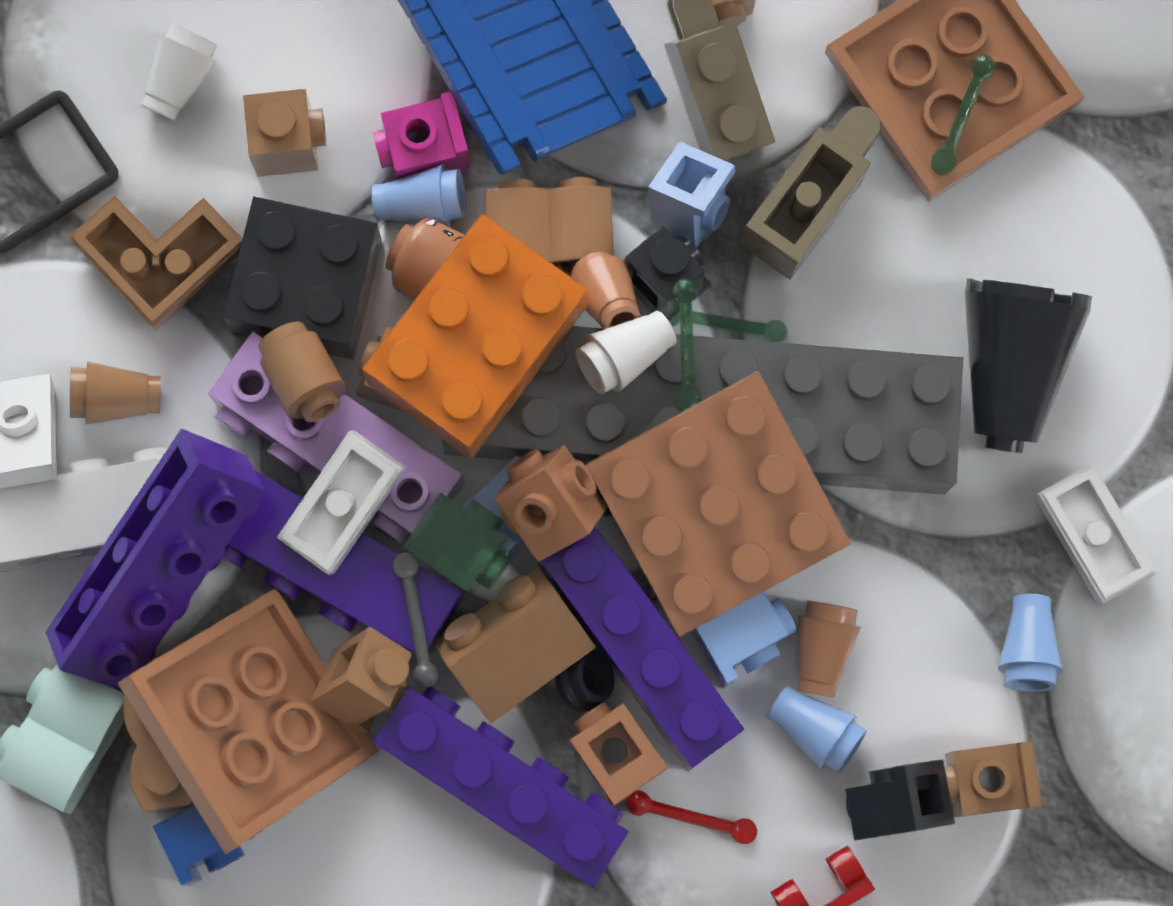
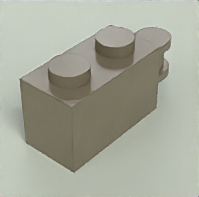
(716, 81)
(812, 192)

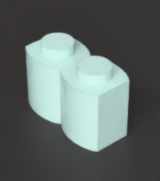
(61, 738)

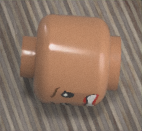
(419, 254)

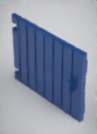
(534, 70)

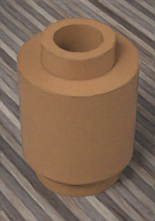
(301, 372)

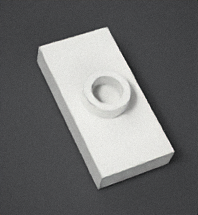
(27, 431)
(341, 502)
(1095, 534)

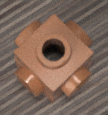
(549, 501)

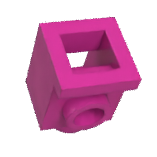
(444, 145)

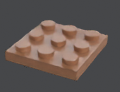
(916, 68)
(718, 503)
(241, 720)

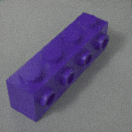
(154, 560)
(502, 787)

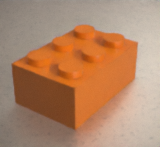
(476, 336)

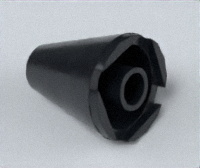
(1018, 356)

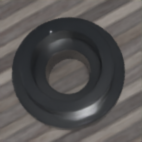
(586, 682)

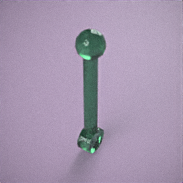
(944, 159)
(772, 331)
(688, 395)

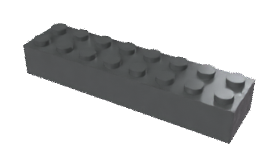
(853, 411)

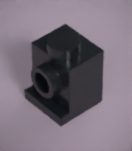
(659, 265)
(900, 801)

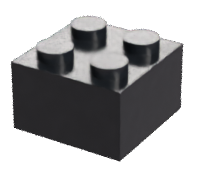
(303, 270)

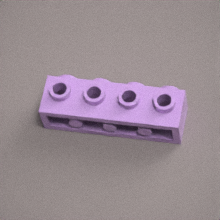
(251, 404)

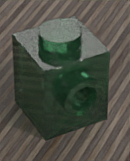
(461, 543)

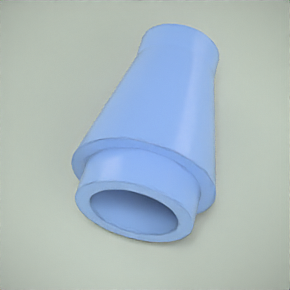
(423, 195)
(1030, 647)
(818, 728)

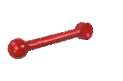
(741, 830)

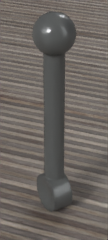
(407, 567)

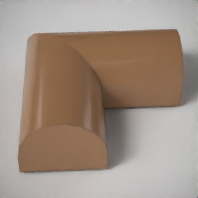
(159, 272)

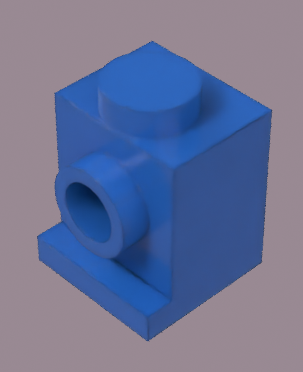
(191, 844)

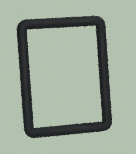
(81, 196)

